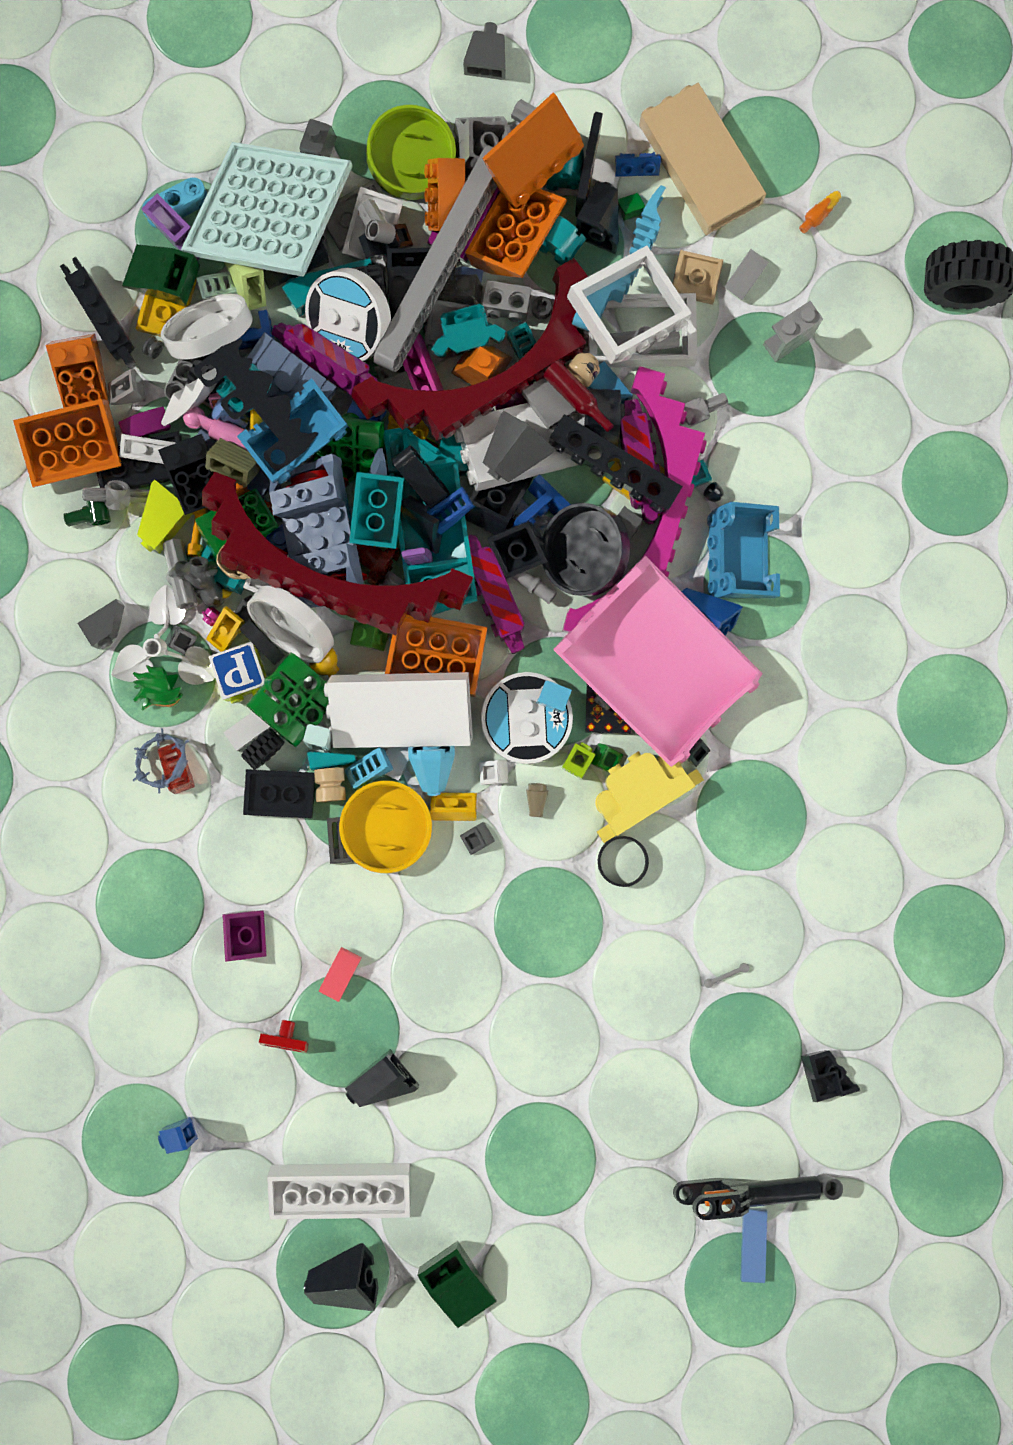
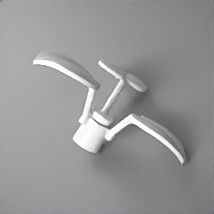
(195, 665)

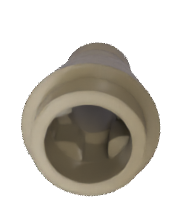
(536, 798)

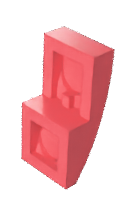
(340, 974)

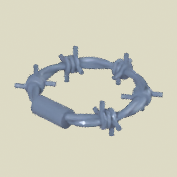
(178, 770)

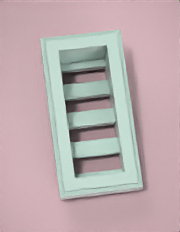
(211, 279)
(318, 738)

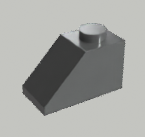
(103, 624)

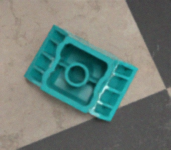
(466, 330)

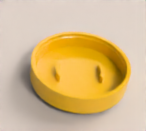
(385, 826)

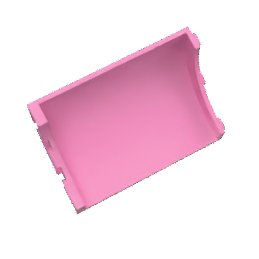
(658, 661)

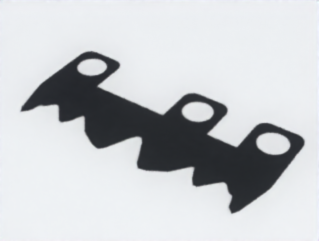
(252, 390)

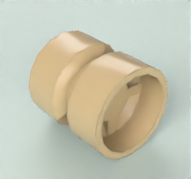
(330, 784)

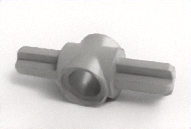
(699, 409)
(115, 495)

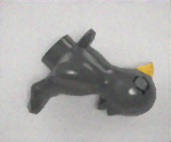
(201, 575)

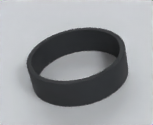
(262, 642)
(645, 867)

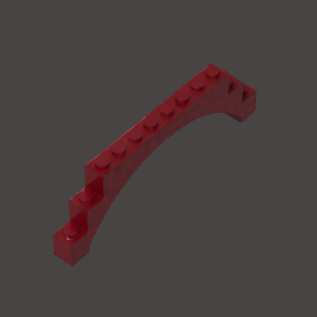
(449, 409)
(369, 604)

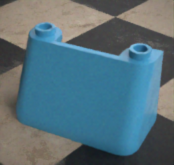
(316, 416)

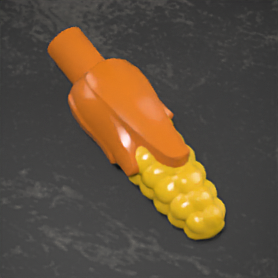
(820, 211)

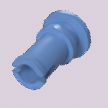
(219, 412)

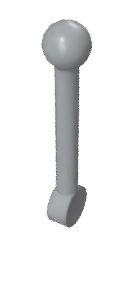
(743, 968)

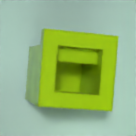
(579, 769)

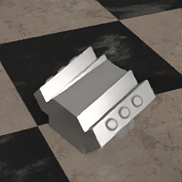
(475, 134)

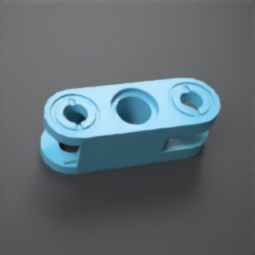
(190, 194)

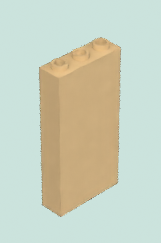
(702, 158)

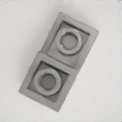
(746, 274)

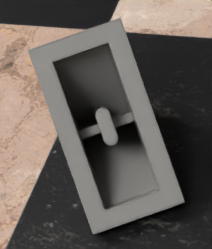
(126, 388)

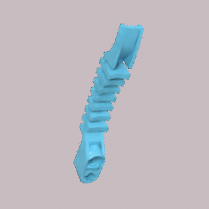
(646, 234)

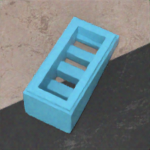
(385, 767)

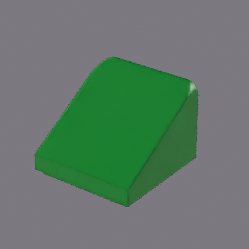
(631, 206)
(606, 757)

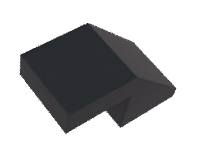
(377, 249)

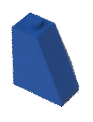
(719, 611)

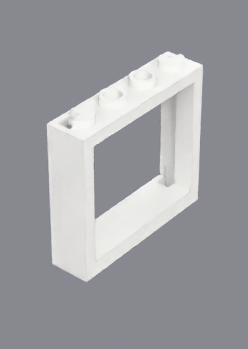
(608, 275)

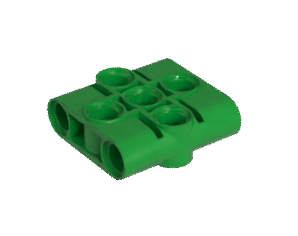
(361, 438)
(266, 707)

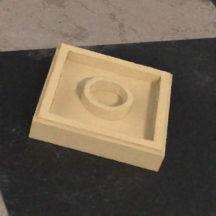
(697, 275)

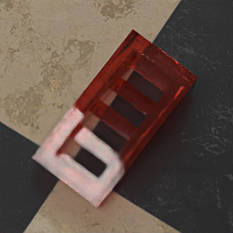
(182, 785)

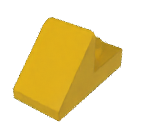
(225, 629)

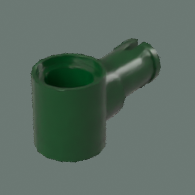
(94, 512)

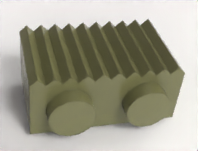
(232, 462)

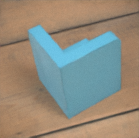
(554, 696)

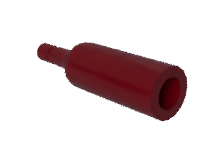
(575, 393)

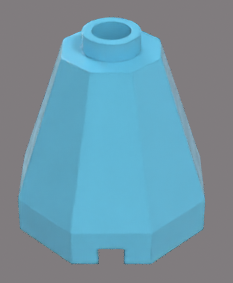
(432, 767)

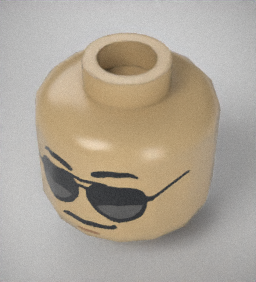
(584, 368)

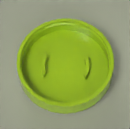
(401, 147)

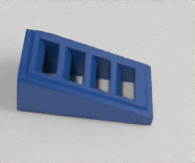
(455, 516)

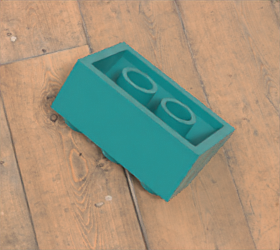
(376, 510)

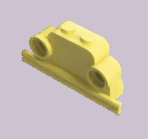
(640, 791)

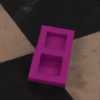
(144, 423)

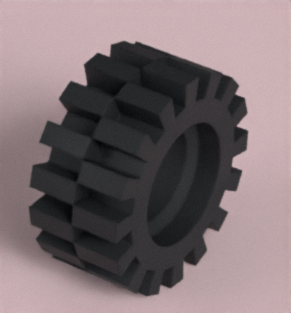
(262, 749)

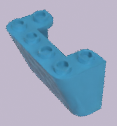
(740, 551)

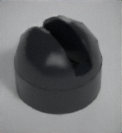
(713, 492)

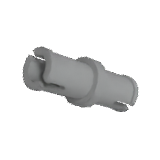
(535, 586)

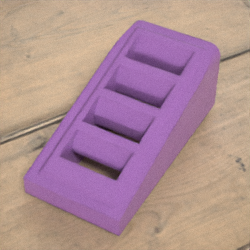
(417, 556)

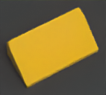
(454, 807)

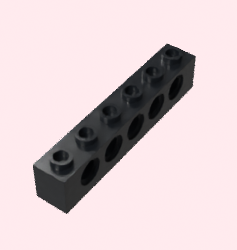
(569, 428)

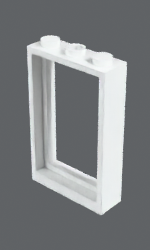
(689, 334)

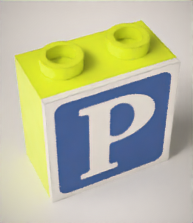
(238, 672)

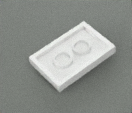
(390, 209)

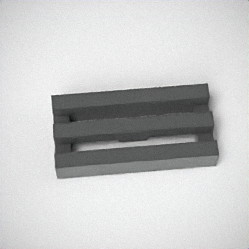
(331, 843)

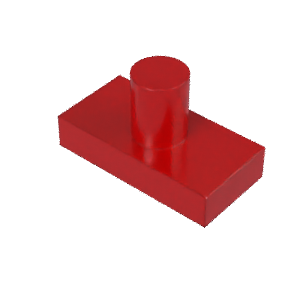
(284, 1039)

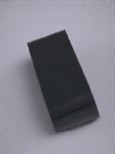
(420, 476)

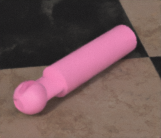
(196, 418)

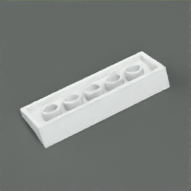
(339, 1191)

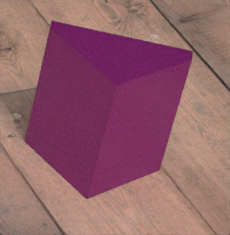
(244, 935)

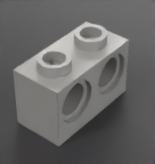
(508, 295)

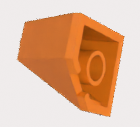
(481, 364)

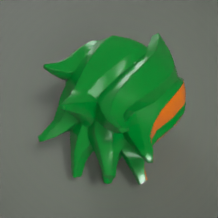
(157, 688)

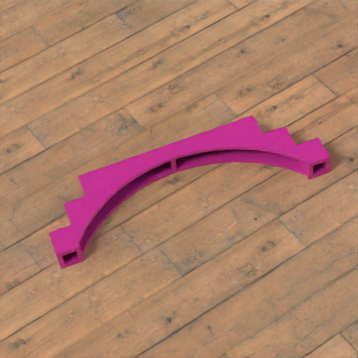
(680, 455)

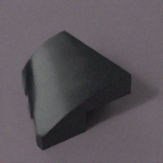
(422, 522)
(826, 1077)

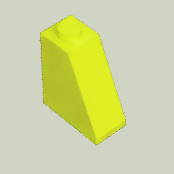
(160, 518)

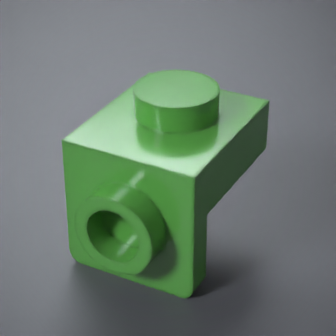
(368, 636)

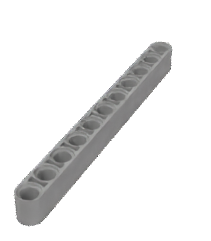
(436, 267)

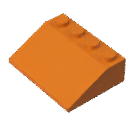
(533, 151)
(513, 236)
(68, 442)
(437, 648)

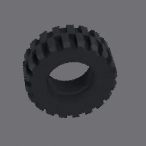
(969, 274)

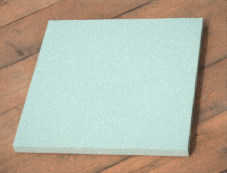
(267, 208)

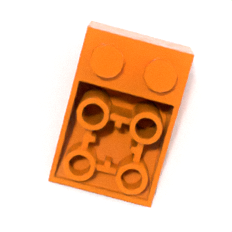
(445, 183)
(78, 369)

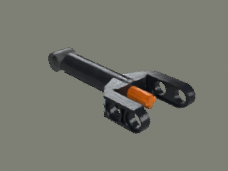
(741, 1196)

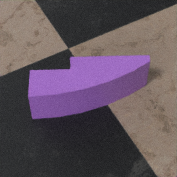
(167, 221)

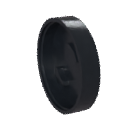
(585, 549)

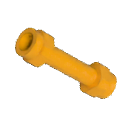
(194, 548)

